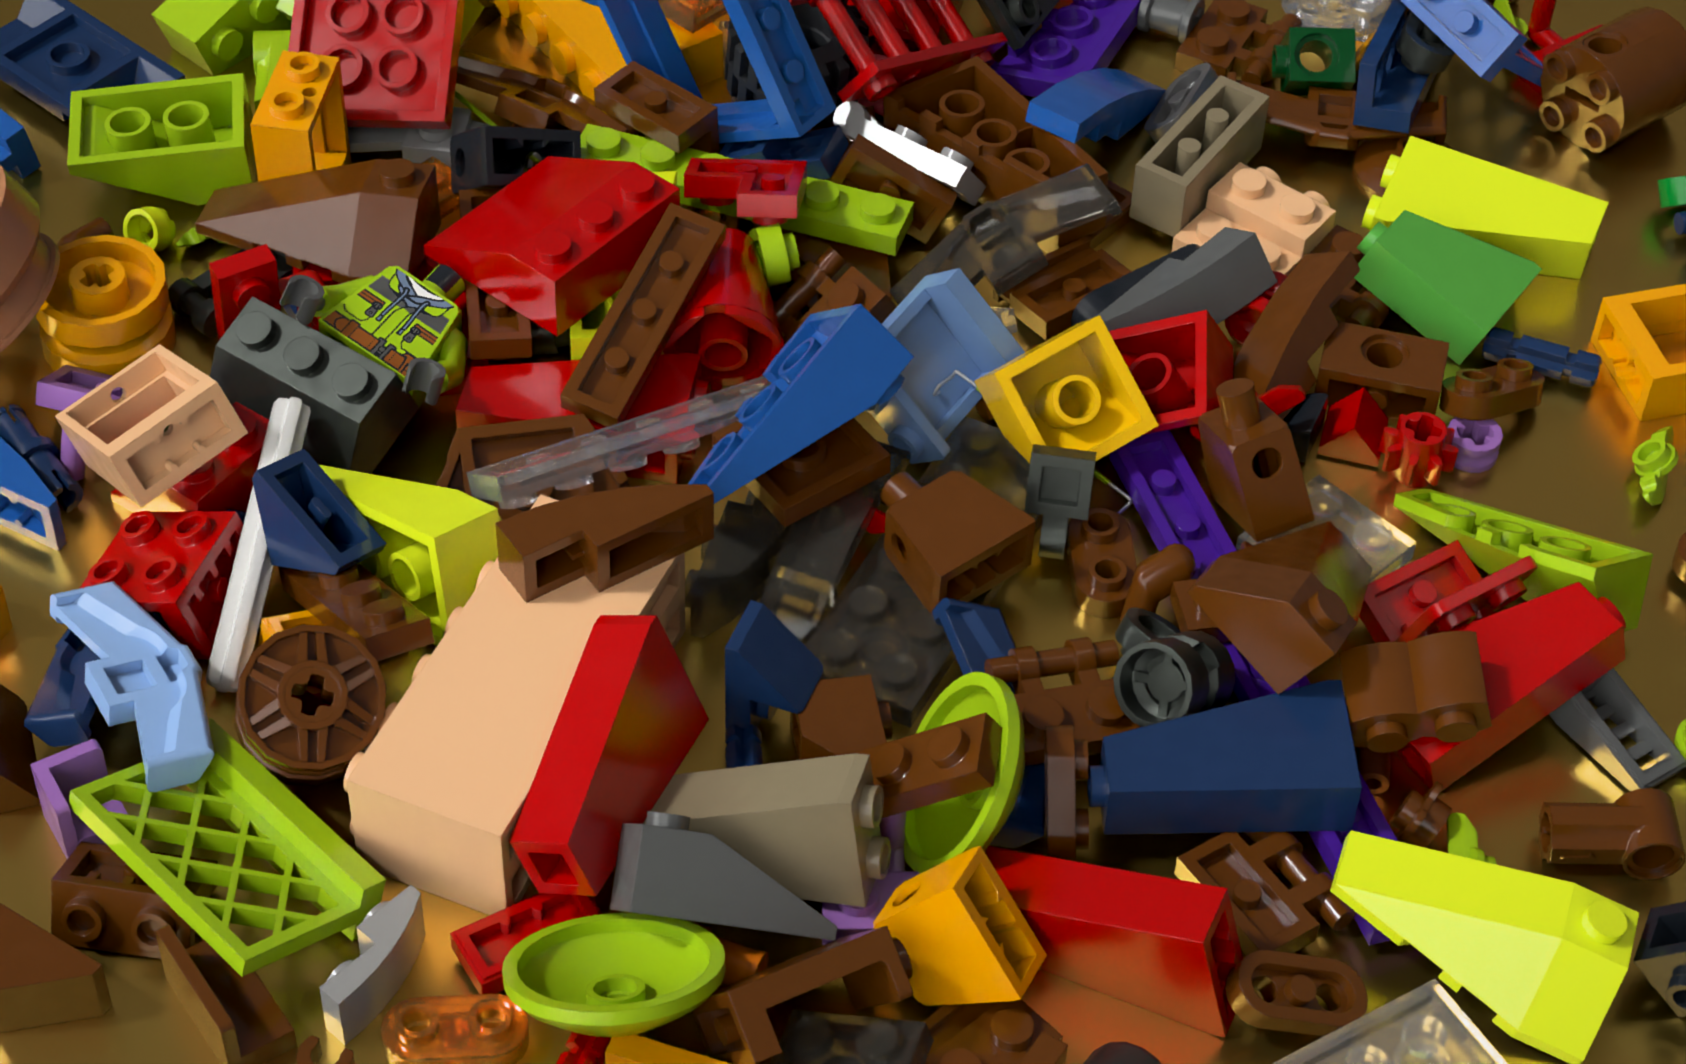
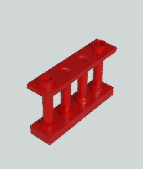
(901, 66)

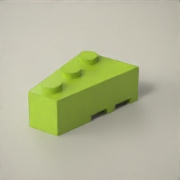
(217, 31)

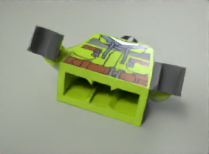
(393, 322)

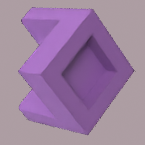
(54, 780)

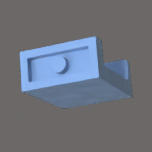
(945, 330)

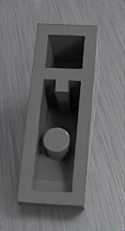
(701, 879)

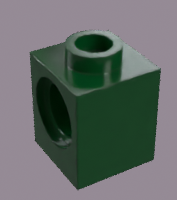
(1332, 45)

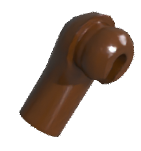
(1155, 576)

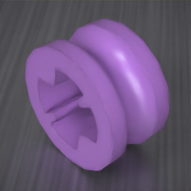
(1477, 444)

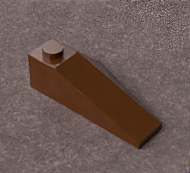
(335, 217)
(1286, 600)

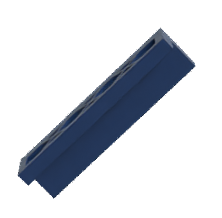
(1386, 89)

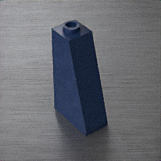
(1234, 769)

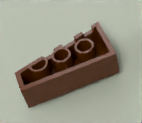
(985, 121)

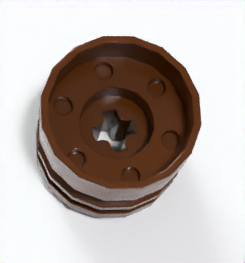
(270, 721)

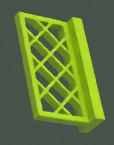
(269, 826)

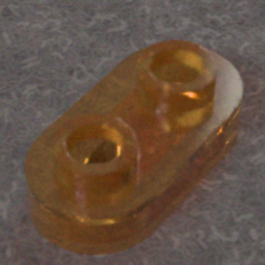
(455, 1030)

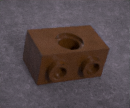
(1395, 368)

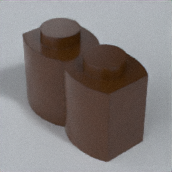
(1415, 690)

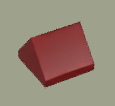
(1354, 429)

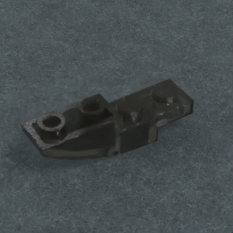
(733, 565)

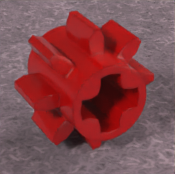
(1418, 449)

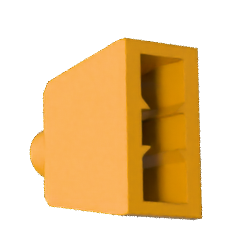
(962, 934)

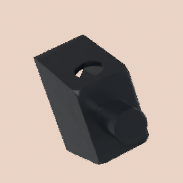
(498, 155)

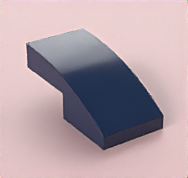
(819, 148)

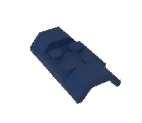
(65, 49)

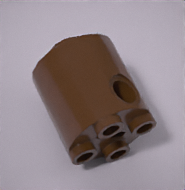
(1615, 79)

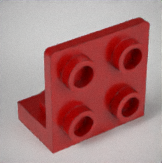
(175, 568)

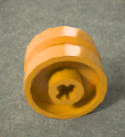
(106, 305)

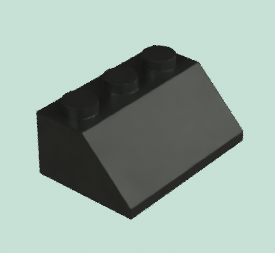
(351, 398)

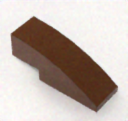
(602, 536)

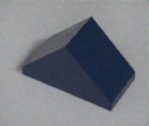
(310, 519)

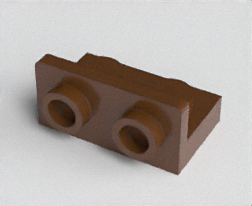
(110, 908)

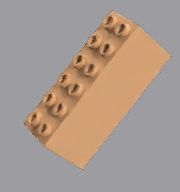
(466, 739)

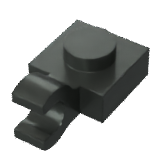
(1058, 490)

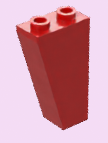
(534, 391)
(608, 754)

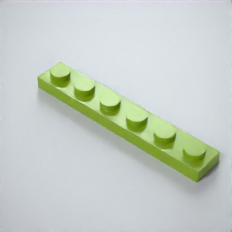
(826, 210)

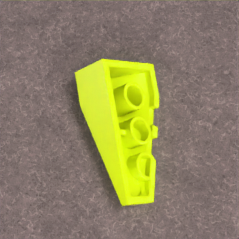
(432, 538)

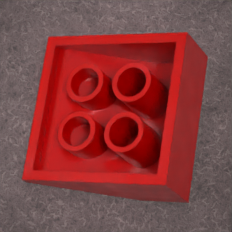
(558, 237)

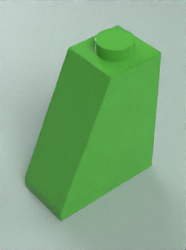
(1442, 279)

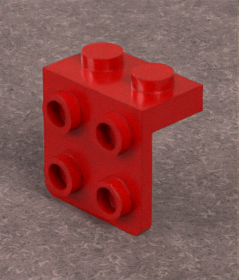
(1439, 595)

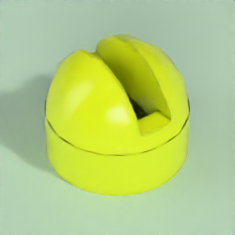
(144, 220)

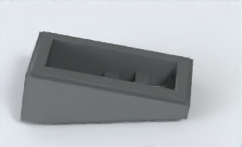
(1632, 719)

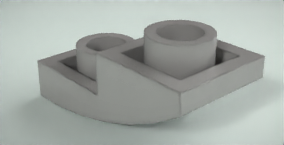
(388, 949)

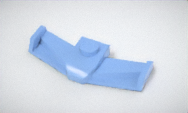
(143, 679)

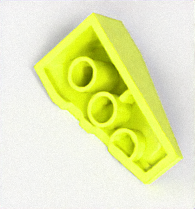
(1513, 938)

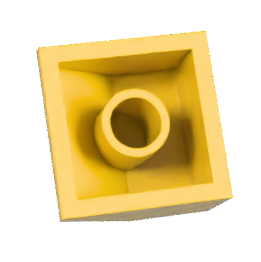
(1068, 394)

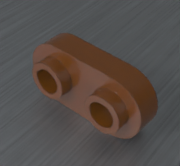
(1492, 390)
(1096, 552)
(1063, 765)
(1290, 991)

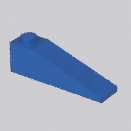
(818, 381)

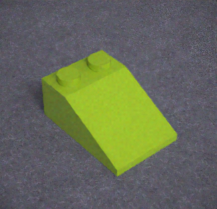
(165, 136)

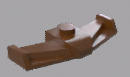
(531, 98)
(1329, 115)

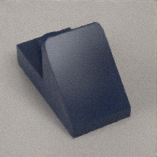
(766, 669)

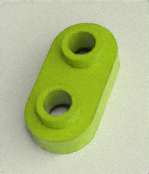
(777, 253)

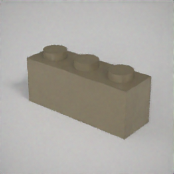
(1196, 153)

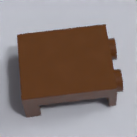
(736, 1018)

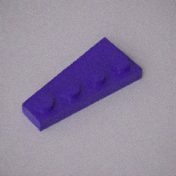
(1069, 42)

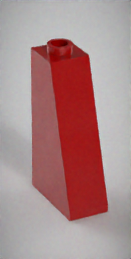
(1531, 665)
(1130, 934)

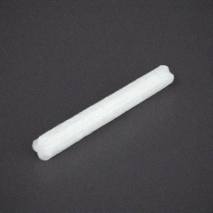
(252, 563)

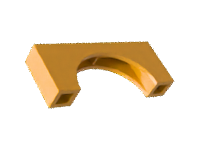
(584, 49)

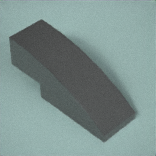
(1215, 278)

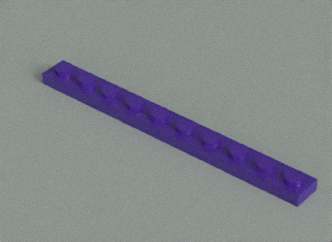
(1180, 513)

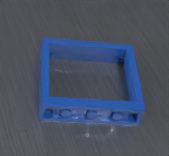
(774, 46)

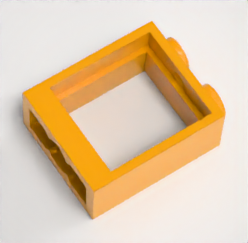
(301, 117)
(1631, 355)

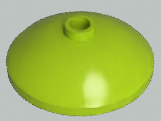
(973, 819)
(614, 972)

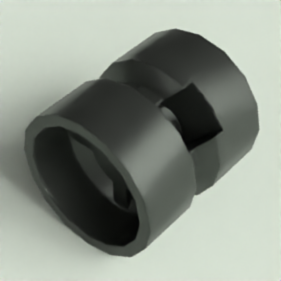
(1173, 677)

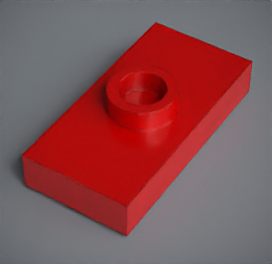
(487, 942)

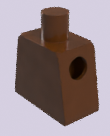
(1253, 463)
(953, 536)

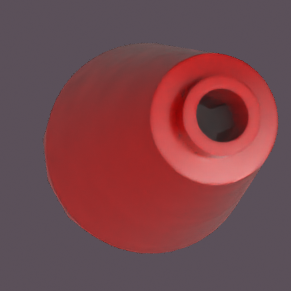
(730, 317)

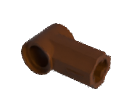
(1633, 831)

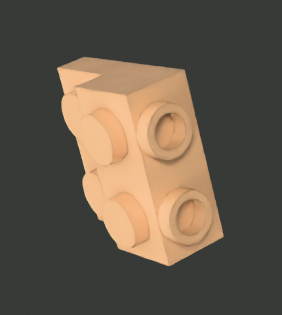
(1258, 202)

